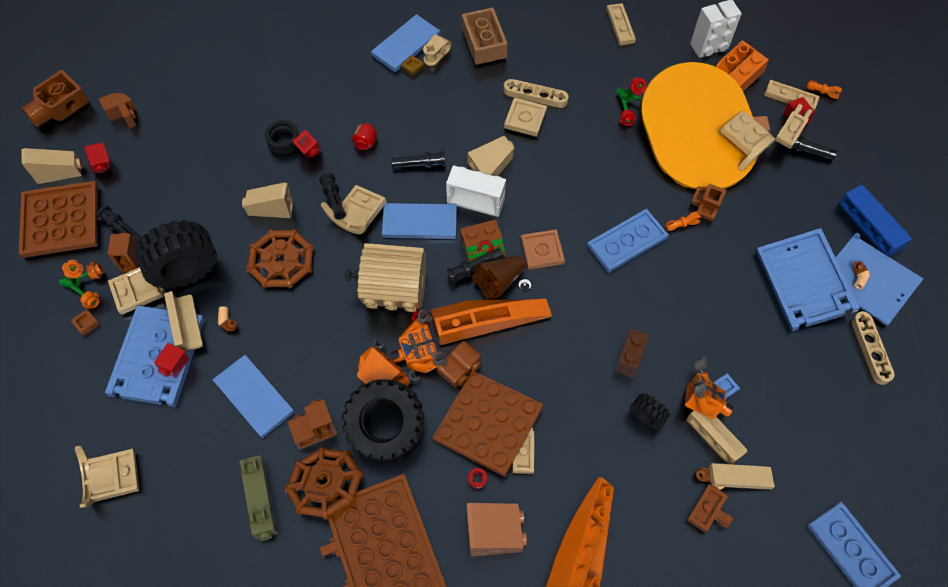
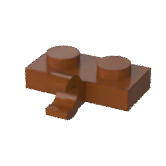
(709, 509)

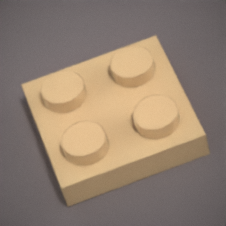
(525, 117)

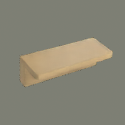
(183, 322)
(717, 436)

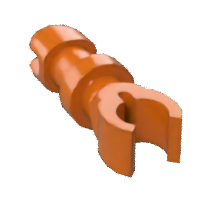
(813, 85)
(691, 219)

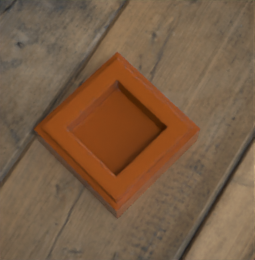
(85, 322)

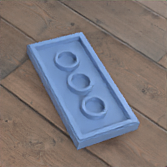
(405, 42)
(419, 221)
(627, 240)
(253, 396)
(853, 549)

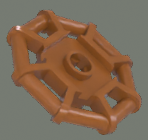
(280, 268)
(331, 489)

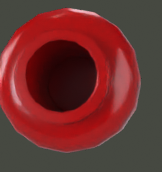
(364, 136)

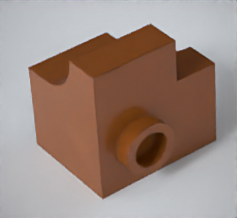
(708, 200)

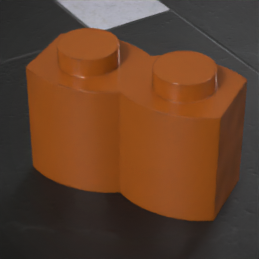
(460, 364)

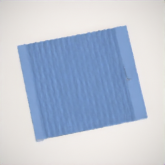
(886, 282)

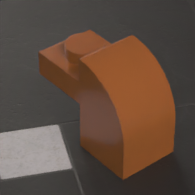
(118, 106)

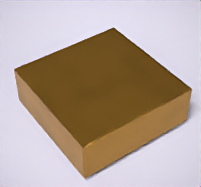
(412, 65)

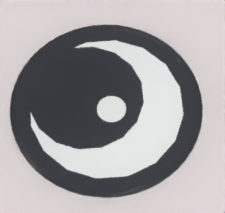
(524, 284)

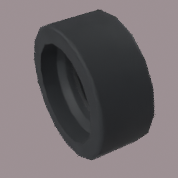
(277, 127)

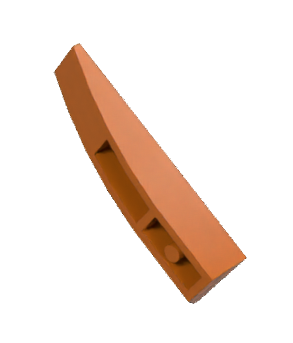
(743, 64)
(485, 316)
(584, 543)

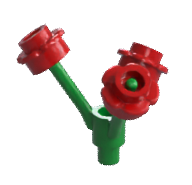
(637, 87)

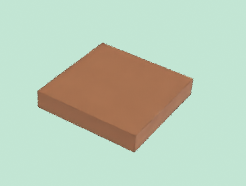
(542, 249)

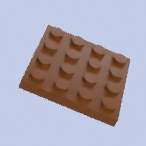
(58, 219)
(488, 423)

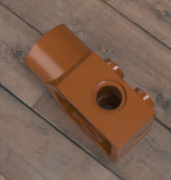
(55, 99)

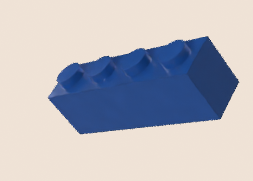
(875, 220)

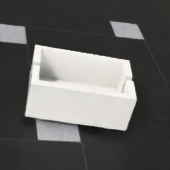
(715, 30)
(476, 190)

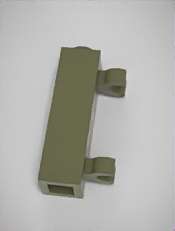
(258, 498)

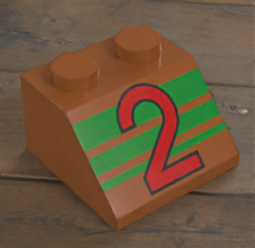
(481, 239)

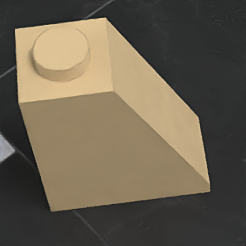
(491, 157)
(51, 164)
(269, 201)

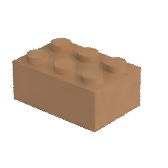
(484, 36)

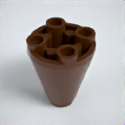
(498, 275)

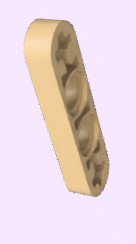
(536, 91)
(869, 348)

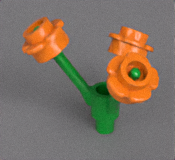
(73, 274)

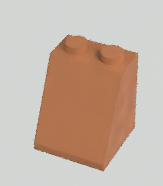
(495, 528)

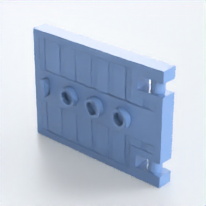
(807, 279)
(135, 364)

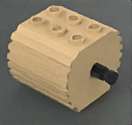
(391, 277)

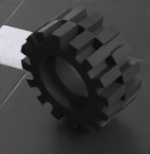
(649, 411)

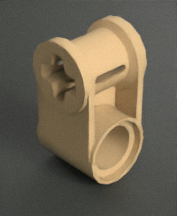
(435, 50)

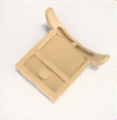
(748, 136)
(360, 209)
(133, 291)
(107, 475)

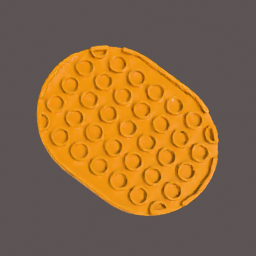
(684, 121)

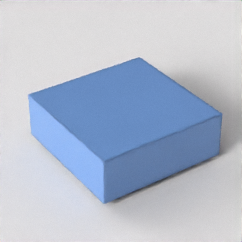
(727, 384)

